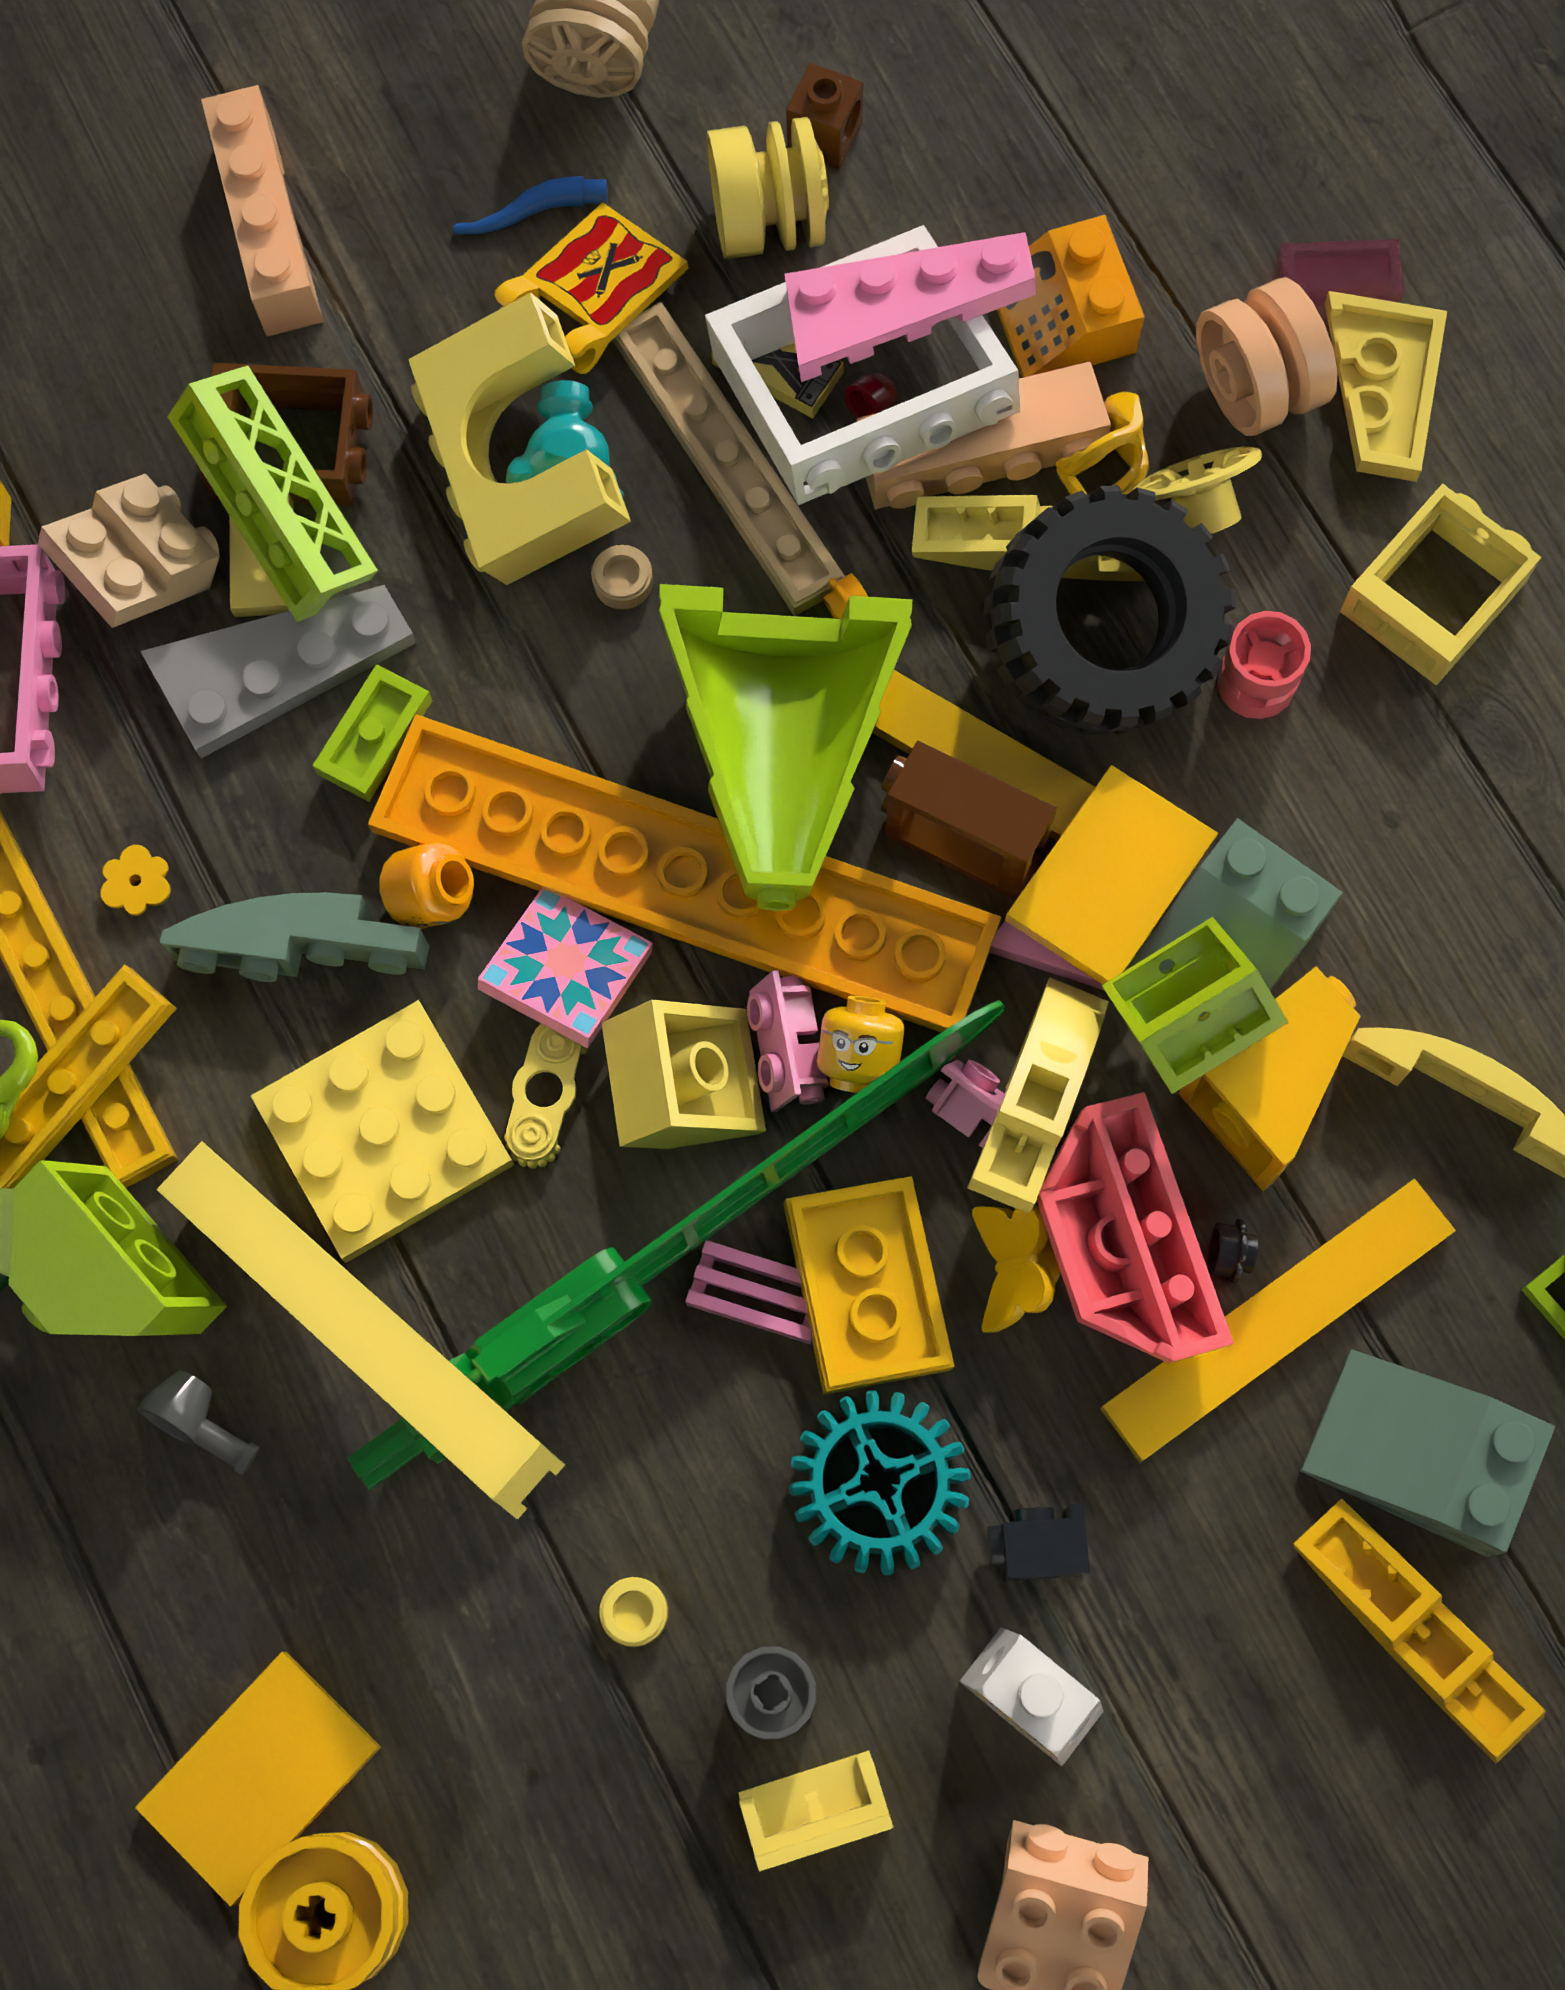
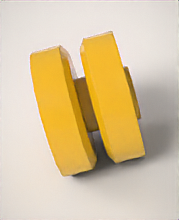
(282, 1923)

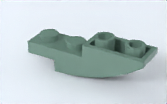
(271, 933)

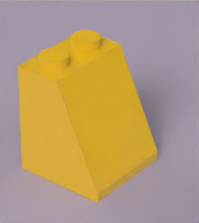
(1270, 1091)

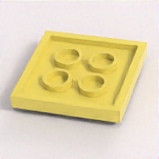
(382, 1131)

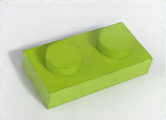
(371, 733)

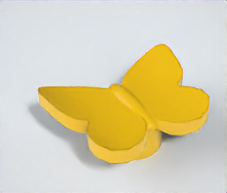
(1023, 1265)

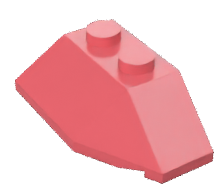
(1128, 1236)

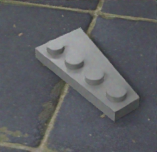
(268, 666)

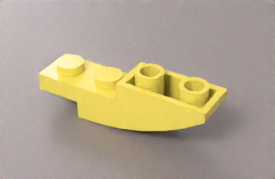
(1039, 1096)

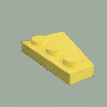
(1386, 378)

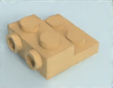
(132, 550)

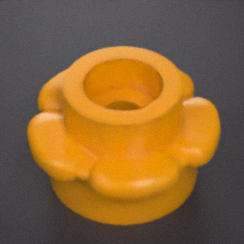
(841, 590)

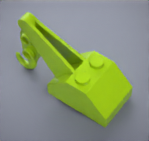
(85, 1247)

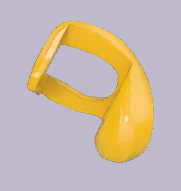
(1124, 437)

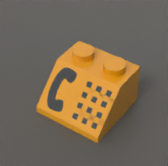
(1080, 305)

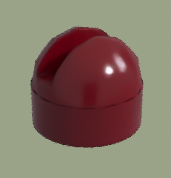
(870, 395)

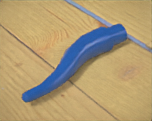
(553, 193)

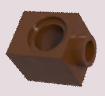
(834, 110)

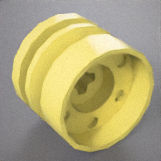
(767, 187)

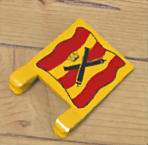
(601, 278)

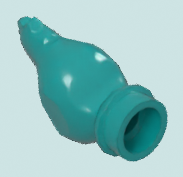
(563, 435)

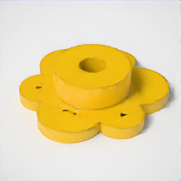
(121, 875)

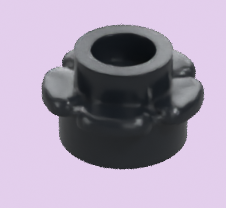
(1232, 1251)

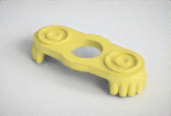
(532, 1129)

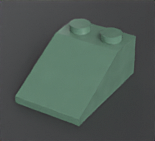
(1257, 897)
(1428, 1452)

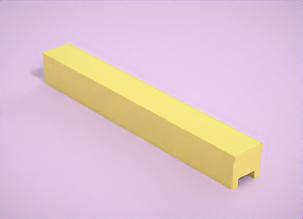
(361, 1330)

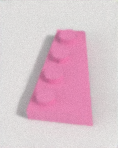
(871, 301)

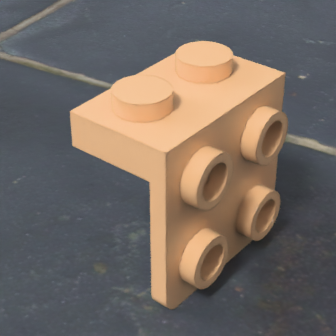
(1064, 1913)

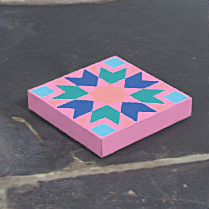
(565, 966)

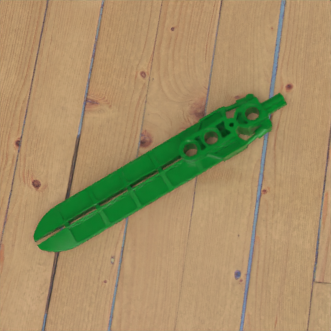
(609, 1293)

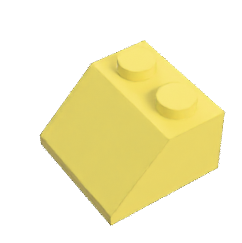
(682, 1075)

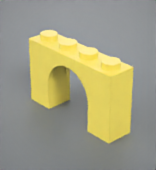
(463, 391)

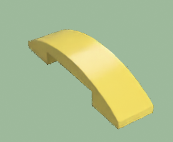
(1395, 1052)

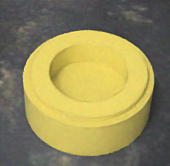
(633, 1612)

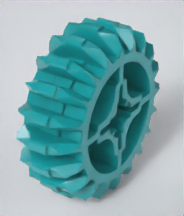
(932, 1459)

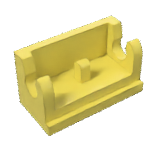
(814, 1810)

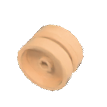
(1266, 356)

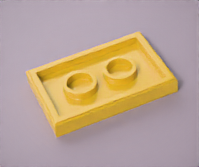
(1111, 876)
(868, 1285)
(257, 1776)

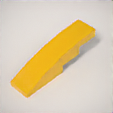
(1419, 1630)

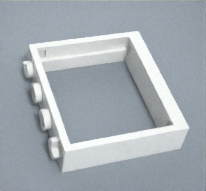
(877, 442)

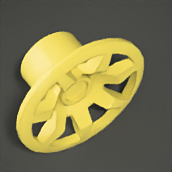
(1205, 492)

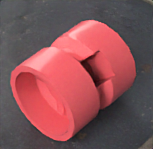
(1263, 664)

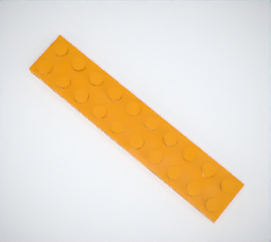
(677, 877)

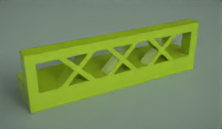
(258, 492)

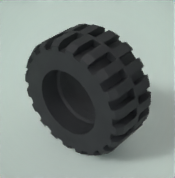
(1176, 570)

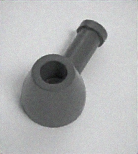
(181, 1409)

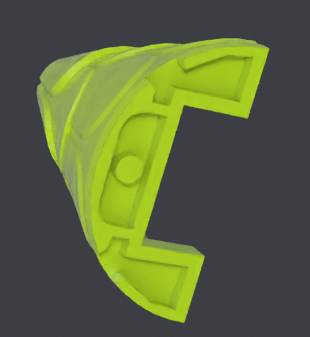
(781, 723)

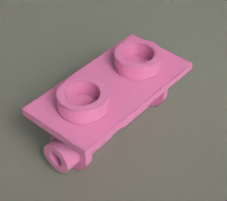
(780, 1013)
(968, 1096)

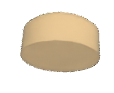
(622, 577)

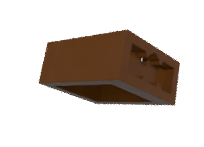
(315, 390)
(966, 819)

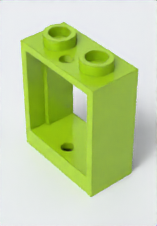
(1166, 1005)

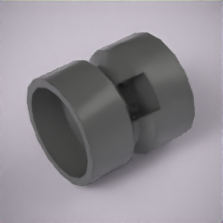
(771, 1692)

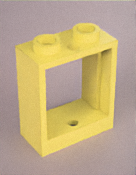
(1404, 626)

